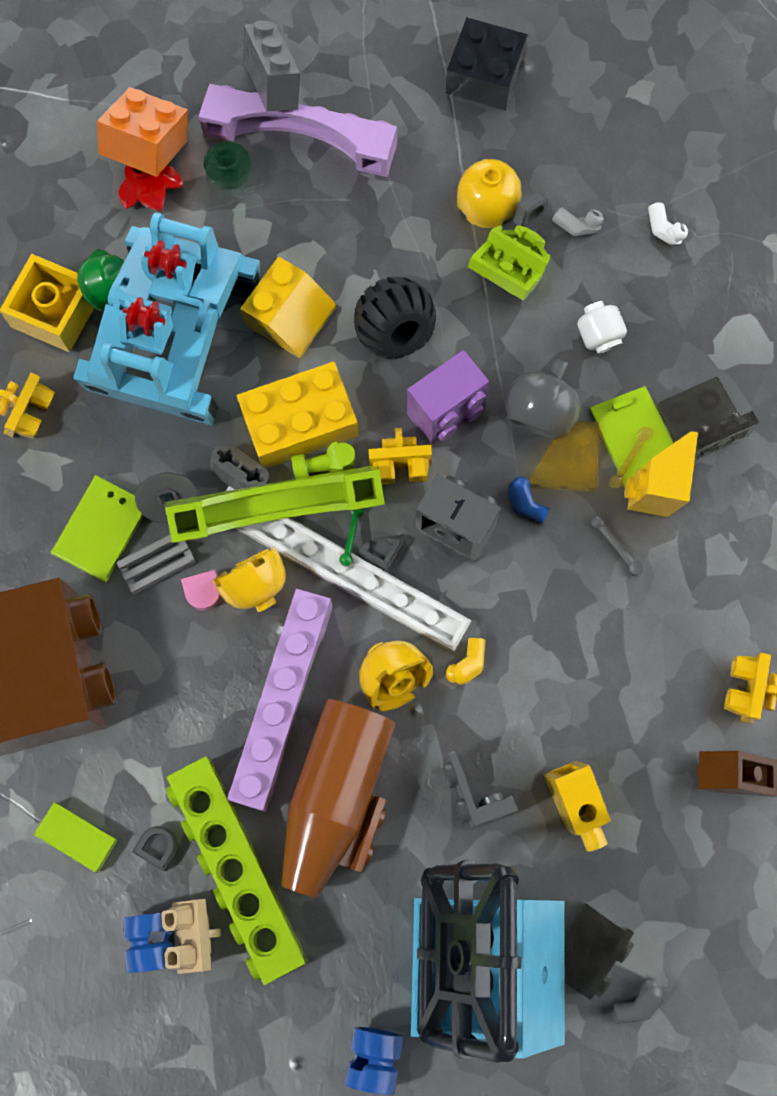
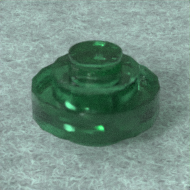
(227, 165)

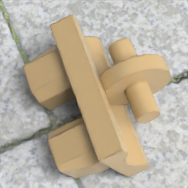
(191, 935)

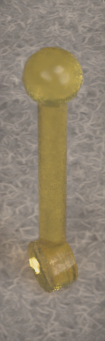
(644, 435)

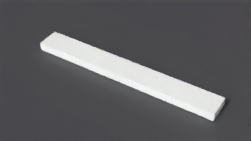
(362, 580)

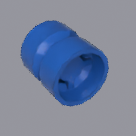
(140, 954)
(374, 1060)

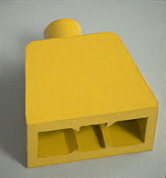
(571, 789)

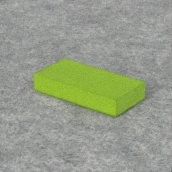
(75, 837)

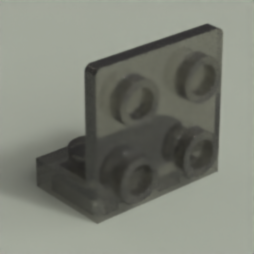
(710, 414)
(592, 949)

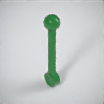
(346, 558)

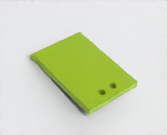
(621, 428)
(99, 529)

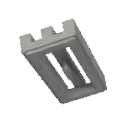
(143, 554)

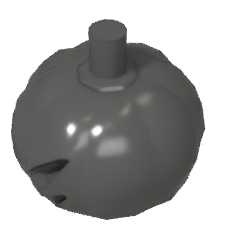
(543, 402)

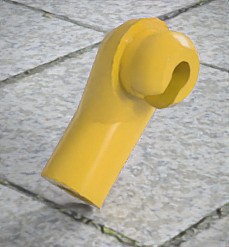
(469, 667)

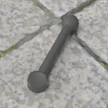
(634, 567)

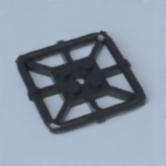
(459, 959)

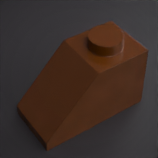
(737, 773)

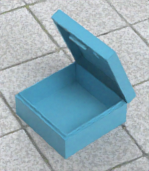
(538, 982)

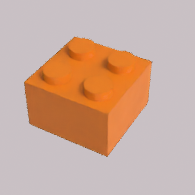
(142, 131)

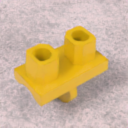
(32, 393)
(401, 453)
(750, 703)

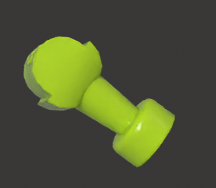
(337, 458)

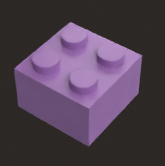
(447, 398)

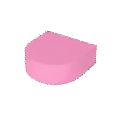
(201, 591)

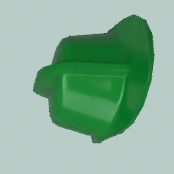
(97, 277)

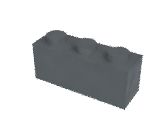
(271, 66)

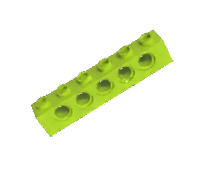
(287, 953)

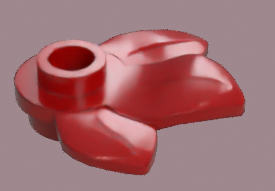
(148, 188)

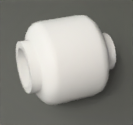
(602, 327)

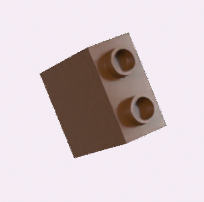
(47, 666)

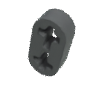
(237, 472)

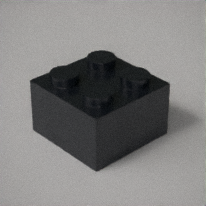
(486, 63)

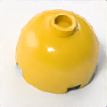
(489, 193)
(253, 581)
(393, 672)

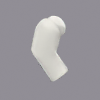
(662, 228)

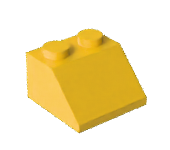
(287, 307)
(665, 480)

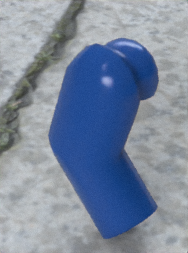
(522, 500)

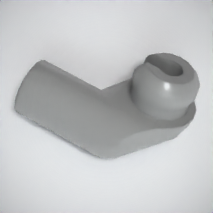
(579, 226)

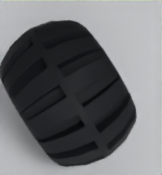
(394, 317)

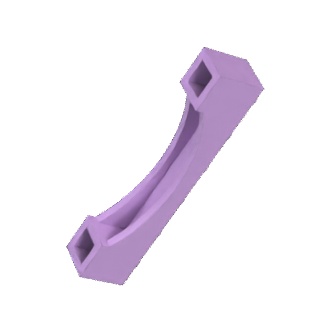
(237, 112)
(274, 716)

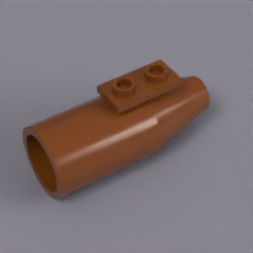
(333, 801)

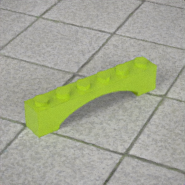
(241, 507)

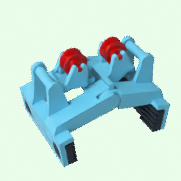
(140, 316)

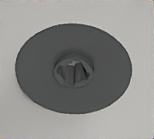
(151, 498)

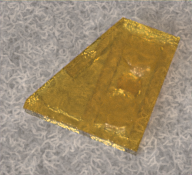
(570, 461)

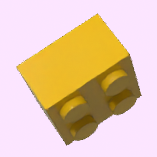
(47, 304)

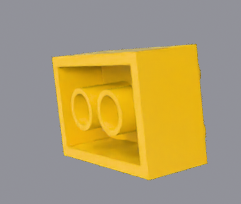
(298, 415)

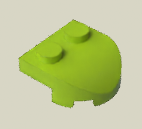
(512, 260)

